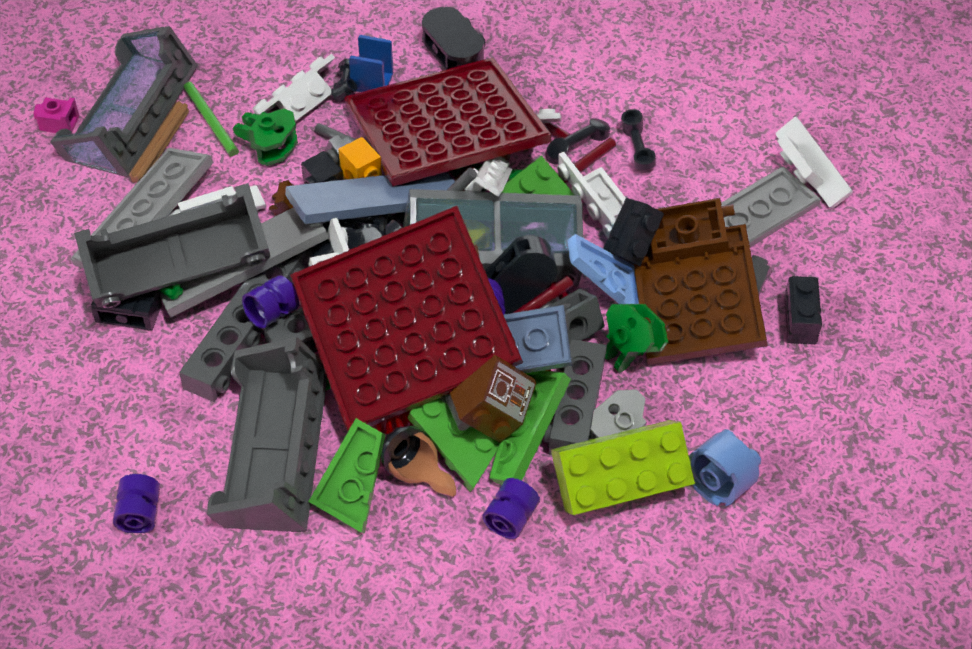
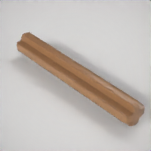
(159, 141)

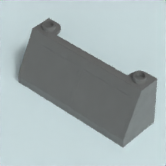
(173, 249)
(273, 438)

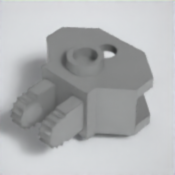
(628, 409)

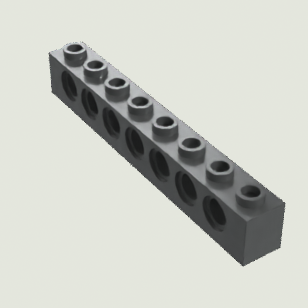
(231, 333)

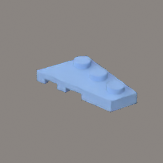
(604, 269)

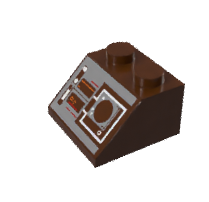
(494, 398)

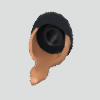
(413, 459)

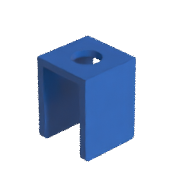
(373, 65)

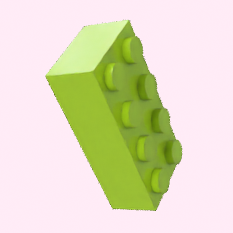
(622, 467)

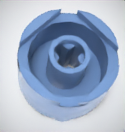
(724, 468)

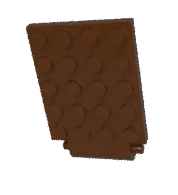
(701, 283)

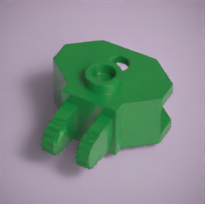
(268, 133)
(633, 333)

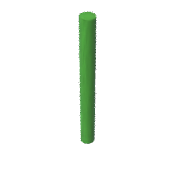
(211, 119)

